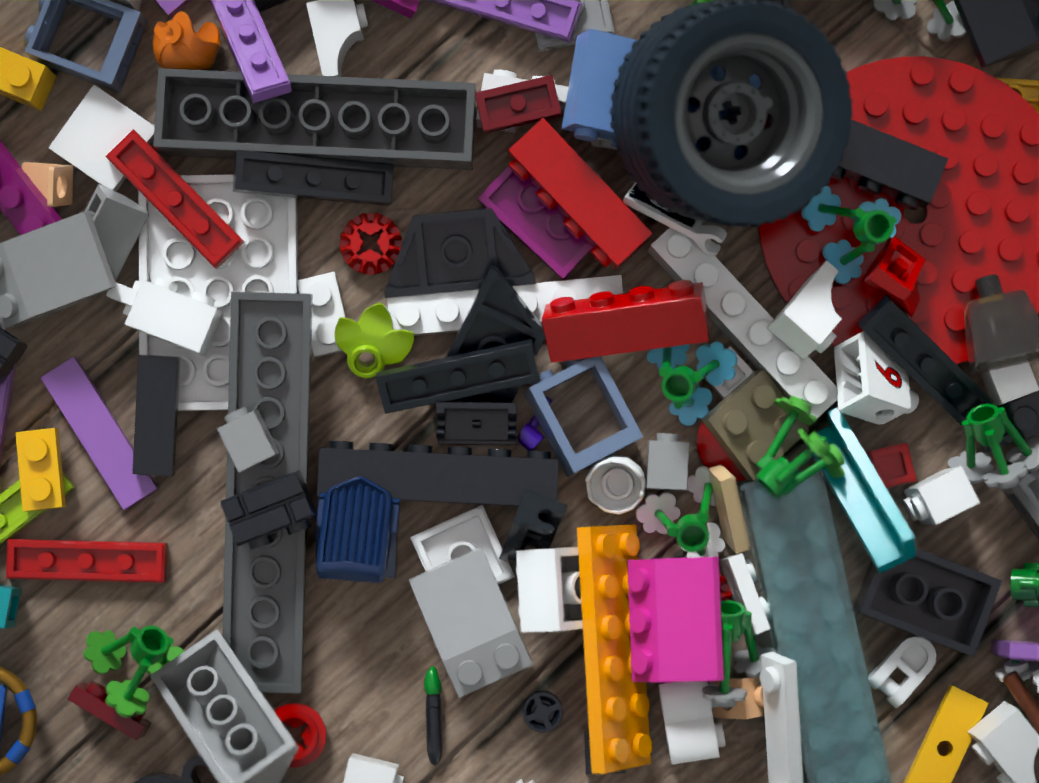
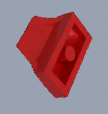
(897, 273)

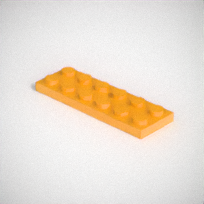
(615, 703)

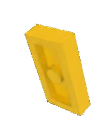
(40, 469)

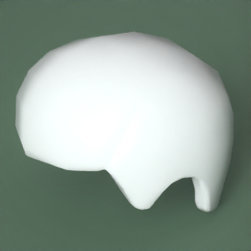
(615, 484)

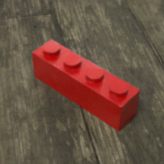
(579, 195)
(626, 321)

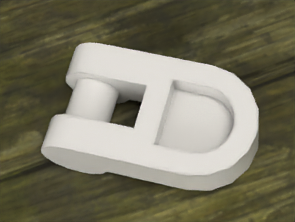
(911, 656)

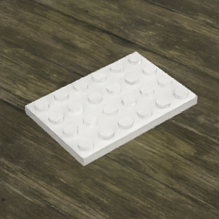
(261, 264)

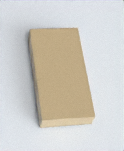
(729, 508)

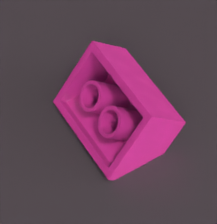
(675, 620)

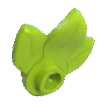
(373, 335)

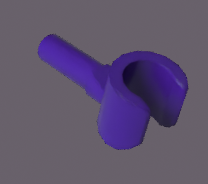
(529, 436)

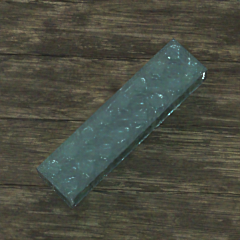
(817, 628)

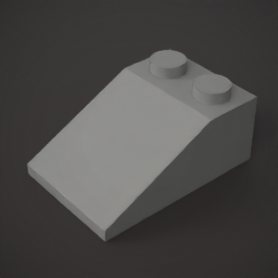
(51, 270)
(470, 622)

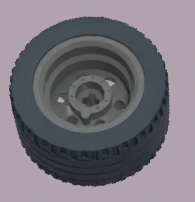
(798, 88)

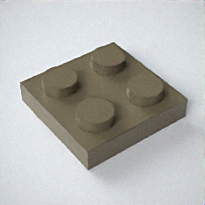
(749, 422)

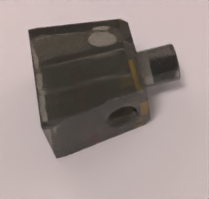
(1000, 327)

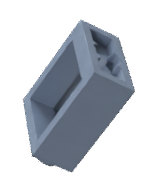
(120, 54)
(567, 458)

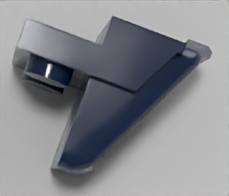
(357, 532)

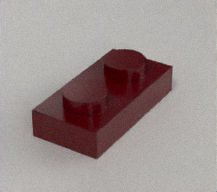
(518, 104)
(93, 698)

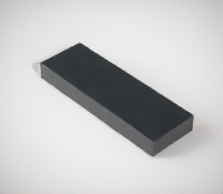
(156, 415)

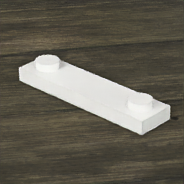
(781, 718)

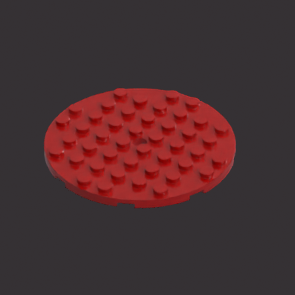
(980, 213)

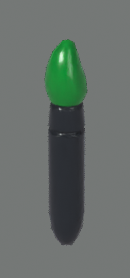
(433, 688)

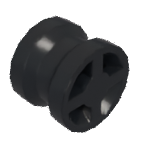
(544, 717)

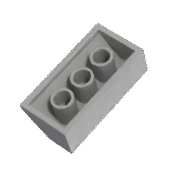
(225, 714)

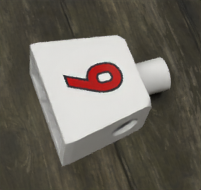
(871, 382)

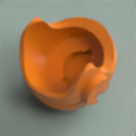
(181, 48)

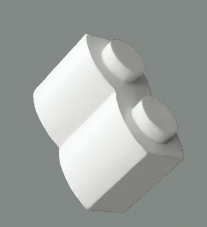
(689, 722)

